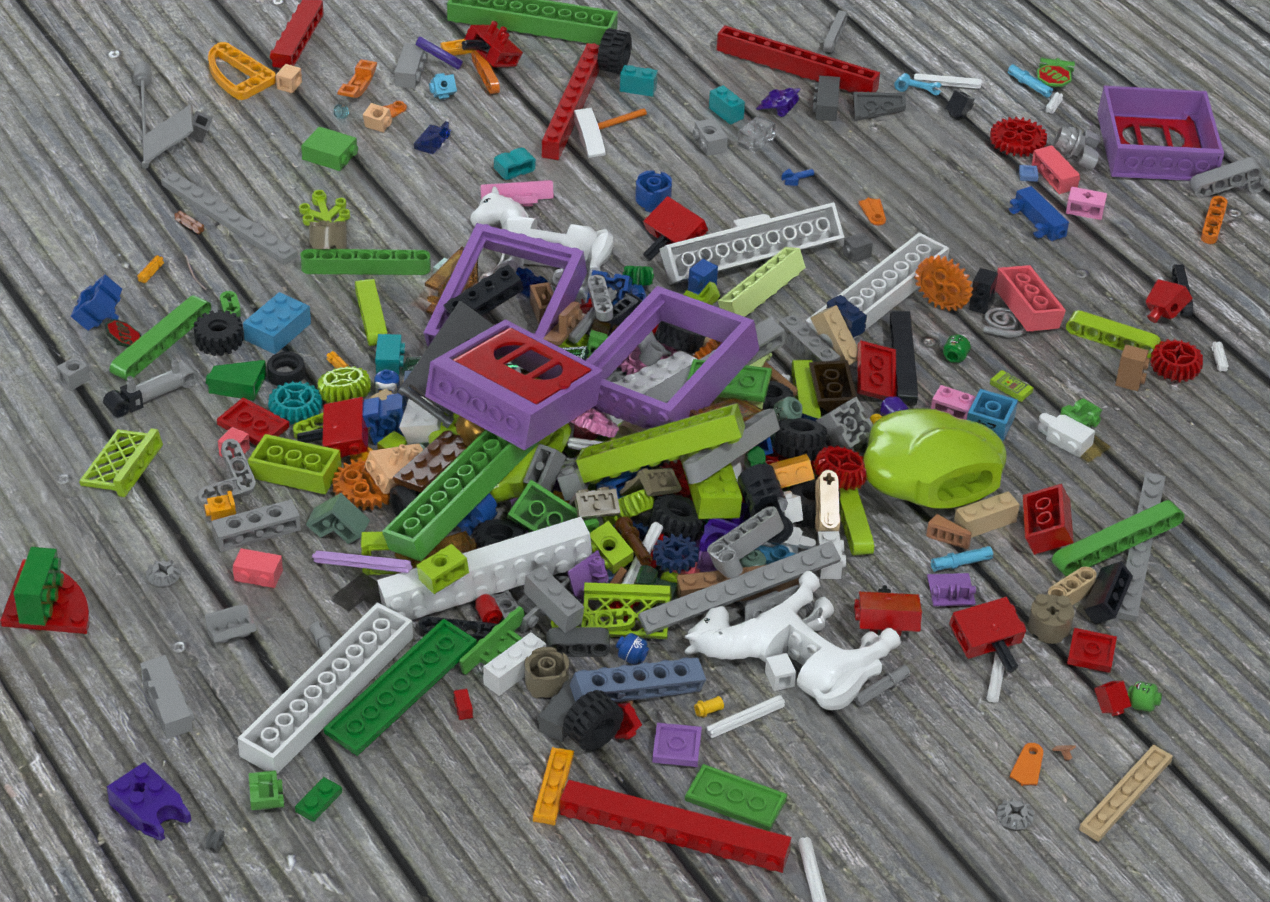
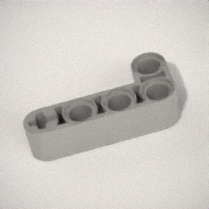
(1229, 176)
(744, 539)

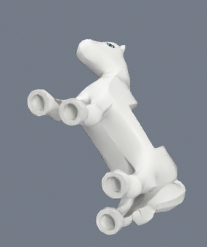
(501, 210)
(827, 672)

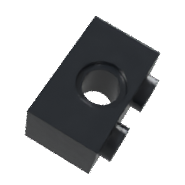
(983, 290)

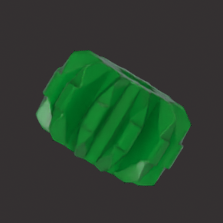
(640, 274)

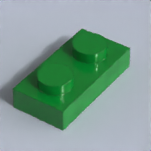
(318, 799)

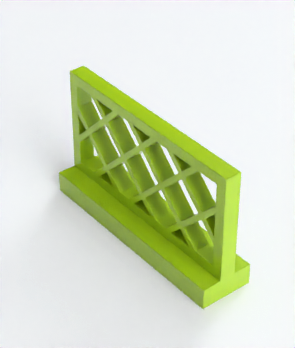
(133, 465)
(626, 593)

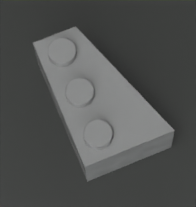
(165, 697)

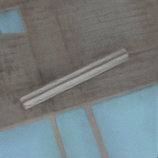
(587, 321)

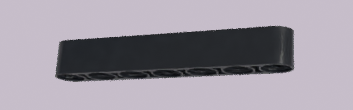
(905, 358)

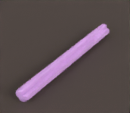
(362, 561)

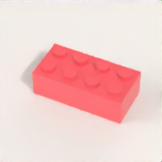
(1029, 298)

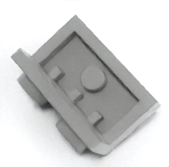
(229, 623)

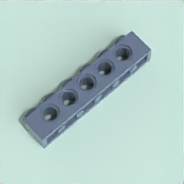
(641, 680)

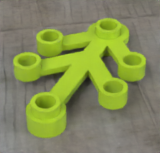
(319, 199)

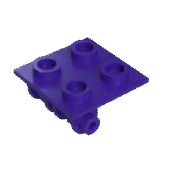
(781, 100)

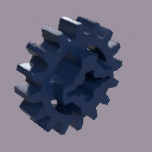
(675, 553)

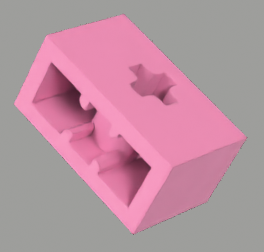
(1086, 203)

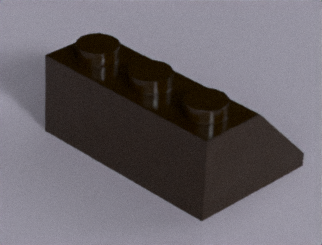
(832, 383)

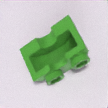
(1083, 412)
(265, 790)

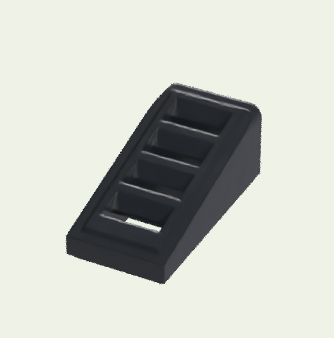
(622, 310)

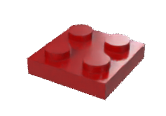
(1092, 650)

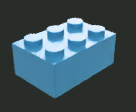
(277, 323)

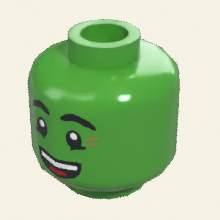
(1144, 696)

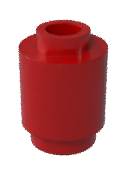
(488, 609)

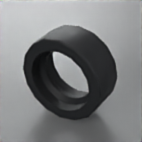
(285, 359)
(401, 498)

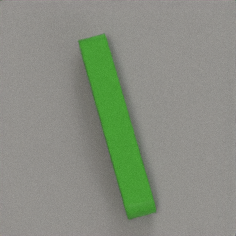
(365, 261)
(159, 338)
(1118, 537)

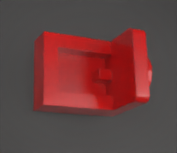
(630, 722)

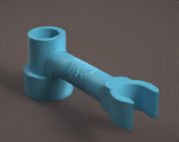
(905, 81)

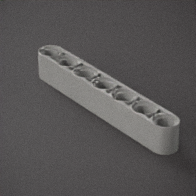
(710, 461)

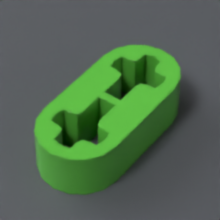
(232, 305)

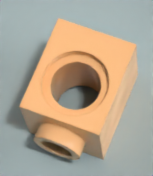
(289, 78)
(377, 117)

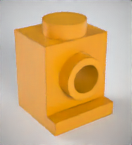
(220, 506)

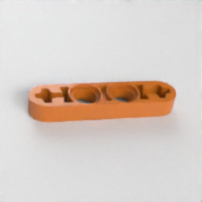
(485, 72)
(1214, 219)

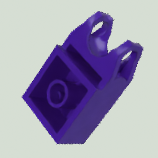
(719, 527)
(146, 801)

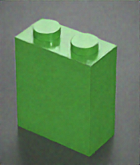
(329, 148)

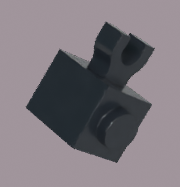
(960, 104)

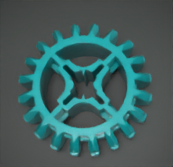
(295, 401)

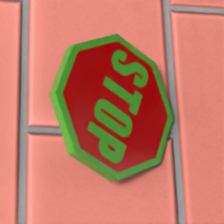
(1054, 75)

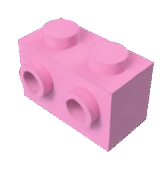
(952, 402)

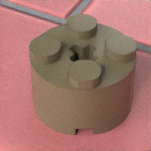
(328, 235)
(1051, 618)
(546, 672)

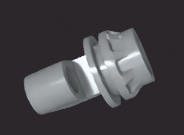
(1082, 145)

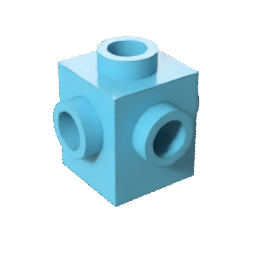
(448, 84)

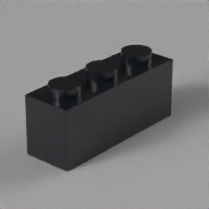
(1108, 592)

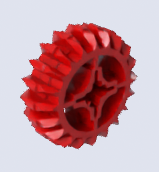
(1176, 360)
(845, 463)

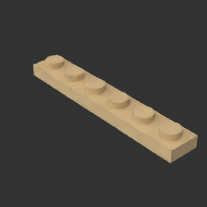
(1125, 793)

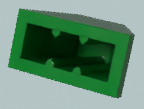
(237, 379)

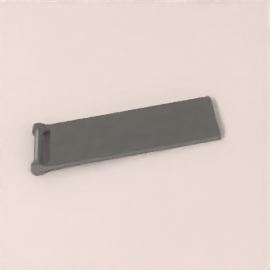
(460, 326)

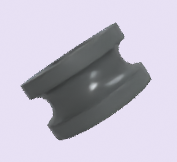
(215, 839)

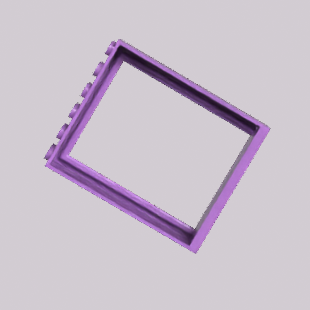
(520, 246)
(737, 349)

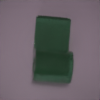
(647, 576)

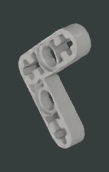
(236, 481)

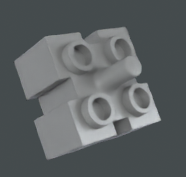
(846, 424)

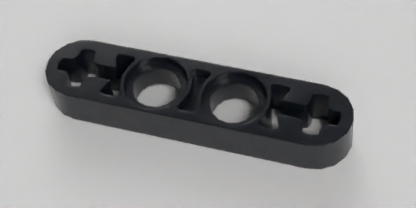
(1179, 277)
(461, 624)

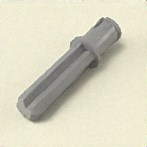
(889, 680)

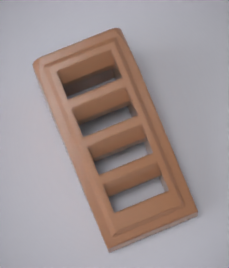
(942, 529)

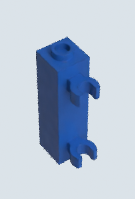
(1040, 213)

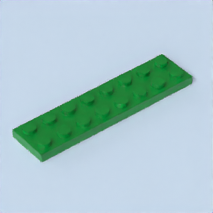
(399, 687)

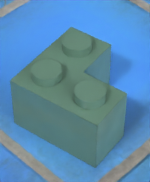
(339, 516)

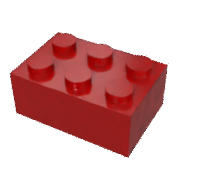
(1047, 519)

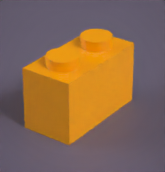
(793, 470)

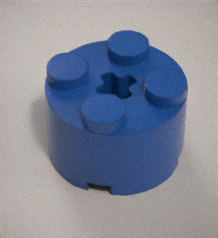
(652, 189)
(483, 511)

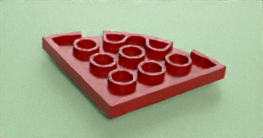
(69, 611)

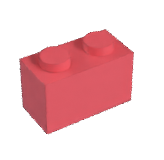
(257, 568)

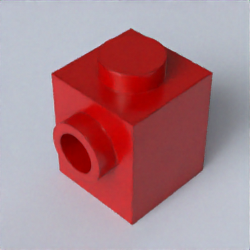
(1113, 697)

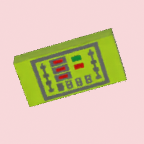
(1011, 385)

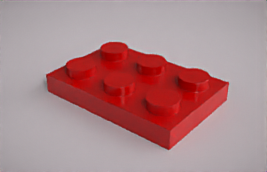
(876, 370)
(252, 420)

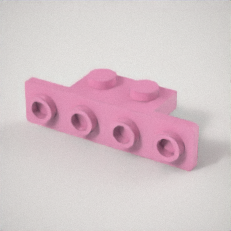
(522, 192)

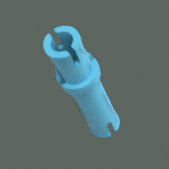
(1026, 78)
(954, 560)

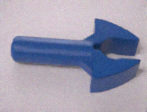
(793, 178)

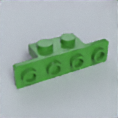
(495, 642)

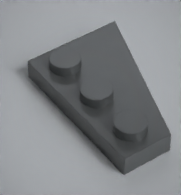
(876, 104)

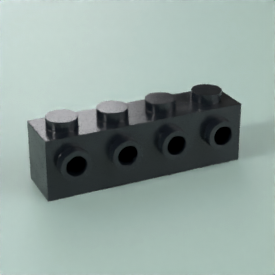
(488, 292)

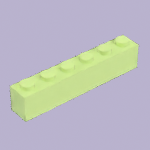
(763, 282)

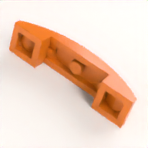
(360, 81)

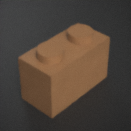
(1132, 367)

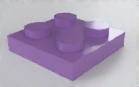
(677, 744)

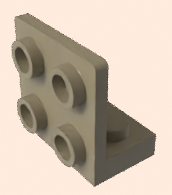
(654, 482)
(595, 503)

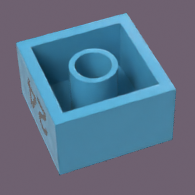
(993, 411)

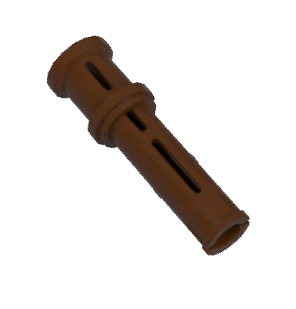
(631, 536)

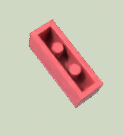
(1055, 169)

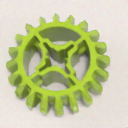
(344, 384)
(632, 505)

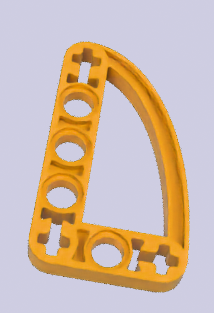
(259, 79)

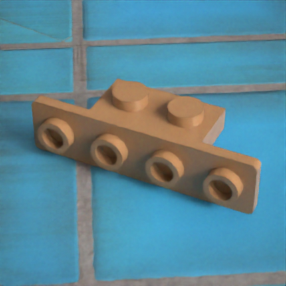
(568, 321)

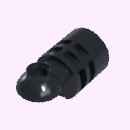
(763, 490)

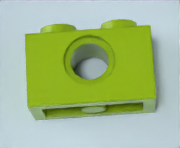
(608, 536)
(442, 568)

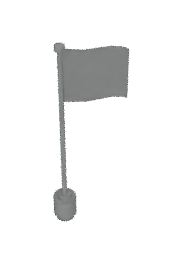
(168, 132)

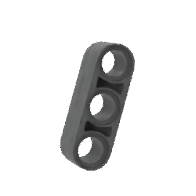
(580, 641)

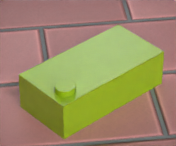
(294, 464)

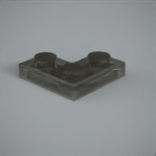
(356, 591)

